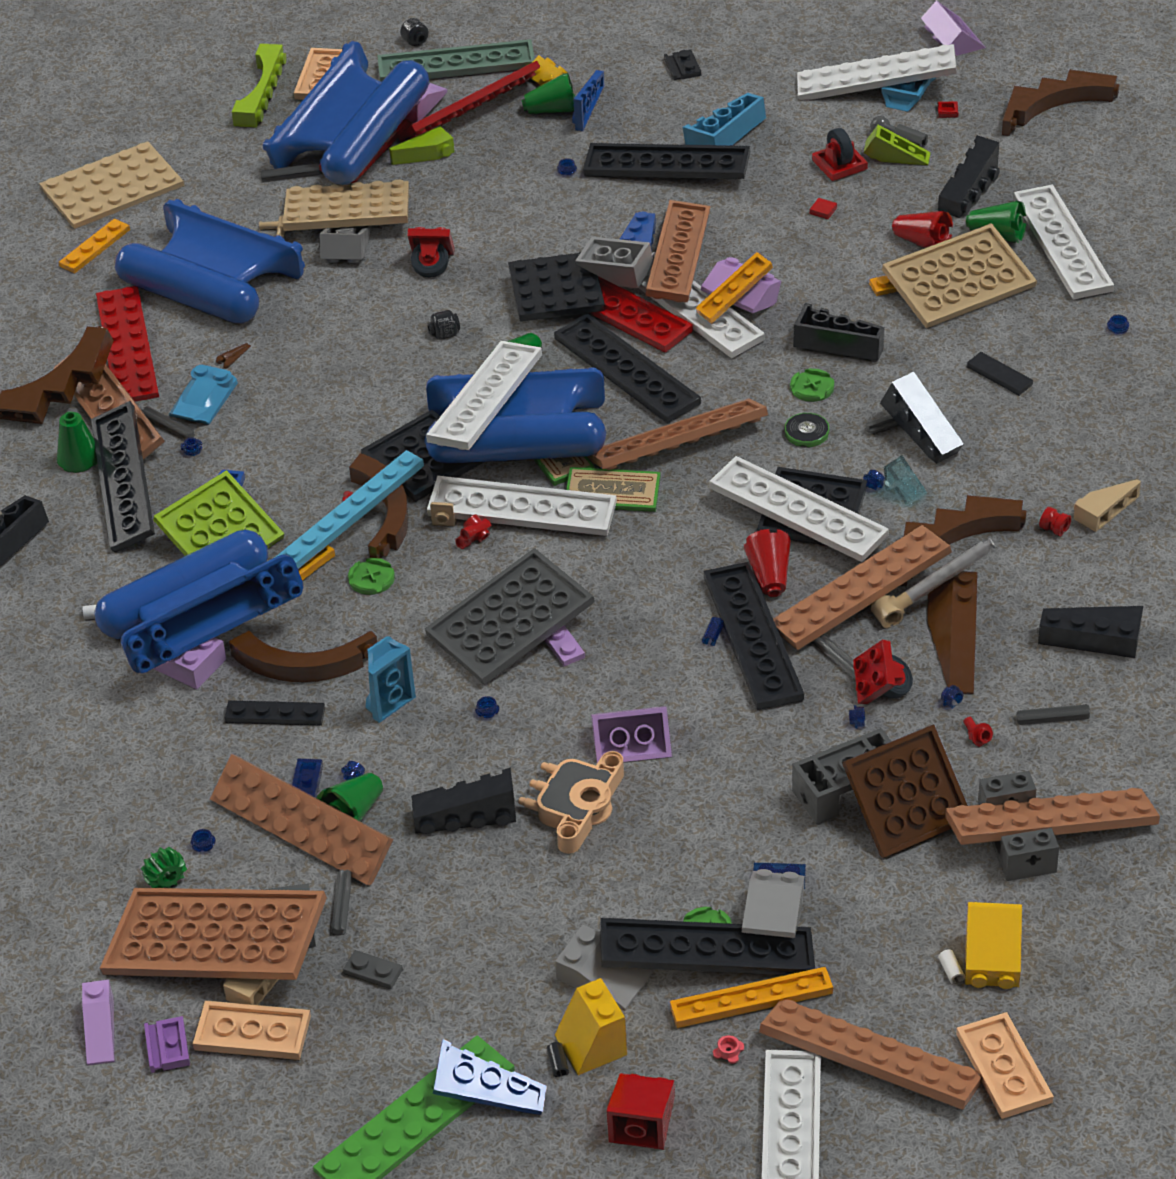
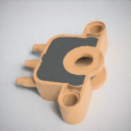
(574, 795)

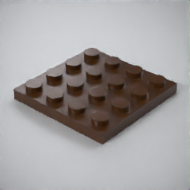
(905, 789)

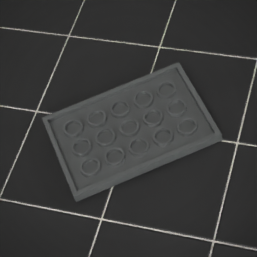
(509, 615)

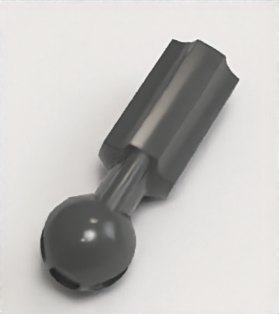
(910, 134)

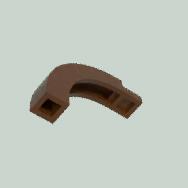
(396, 522)
(299, 665)

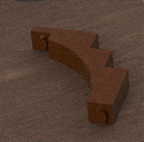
(1079, 86)
(84, 364)
(979, 517)

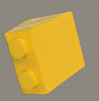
(993, 945)
(592, 1028)

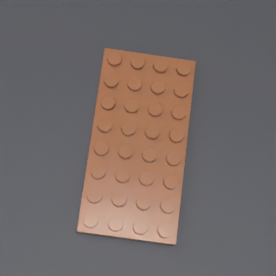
(214, 933)

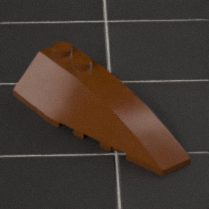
(953, 628)

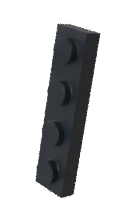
(275, 712)

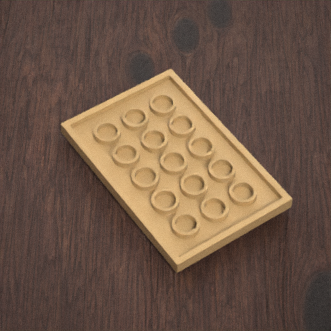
(111, 184)
(346, 205)
(959, 275)

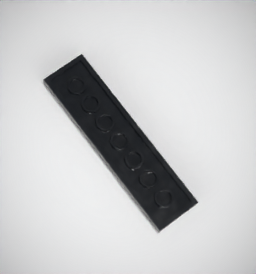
(667, 161)
(627, 368)
(122, 477)
(753, 636)
(702, 947)

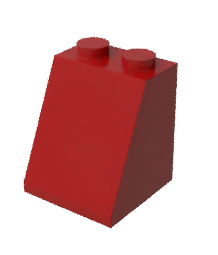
(640, 1111)

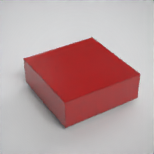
(948, 109)
(823, 208)

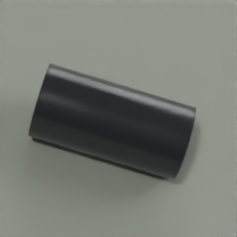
(557, 1059)

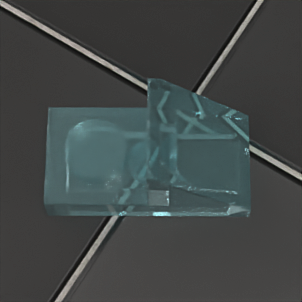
(902, 478)

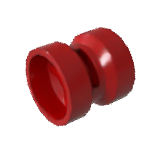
(1055, 521)

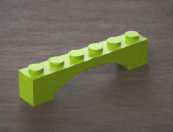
(249, 110)

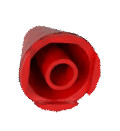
(923, 228)
(769, 559)

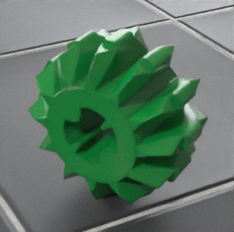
(164, 868)

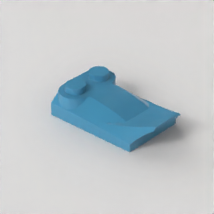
(905, 95)
(204, 394)
(389, 678)

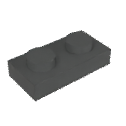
(372, 969)

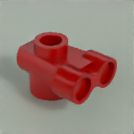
(473, 530)

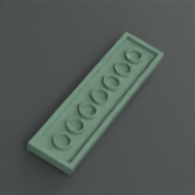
(464, 59)

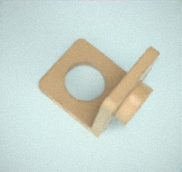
(442, 514)

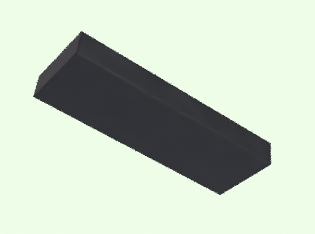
(1000, 373)

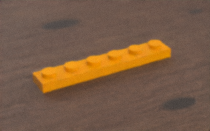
(750, 997)

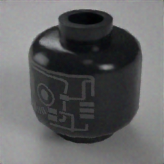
(414, 32)
(443, 324)

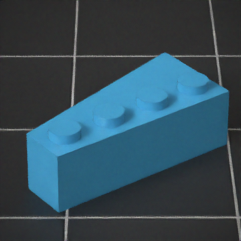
(727, 124)

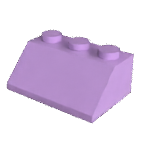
(950, 29)
(760, 296)
(632, 733)

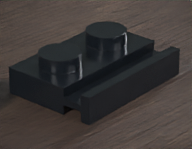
(682, 65)

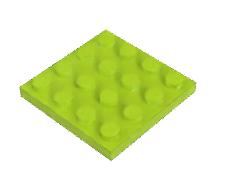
(213, 513)

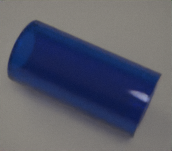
(713, 631)

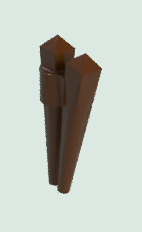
(231, 356)

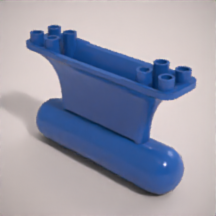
(348, 115)
(208, 263)
(534, 419)
(196, 599)

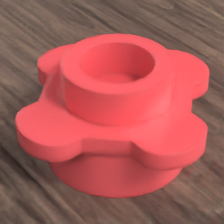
(725, 1043)

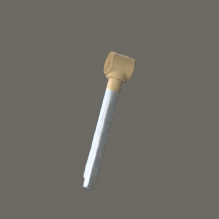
(891, 609)

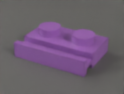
(167, 1044)

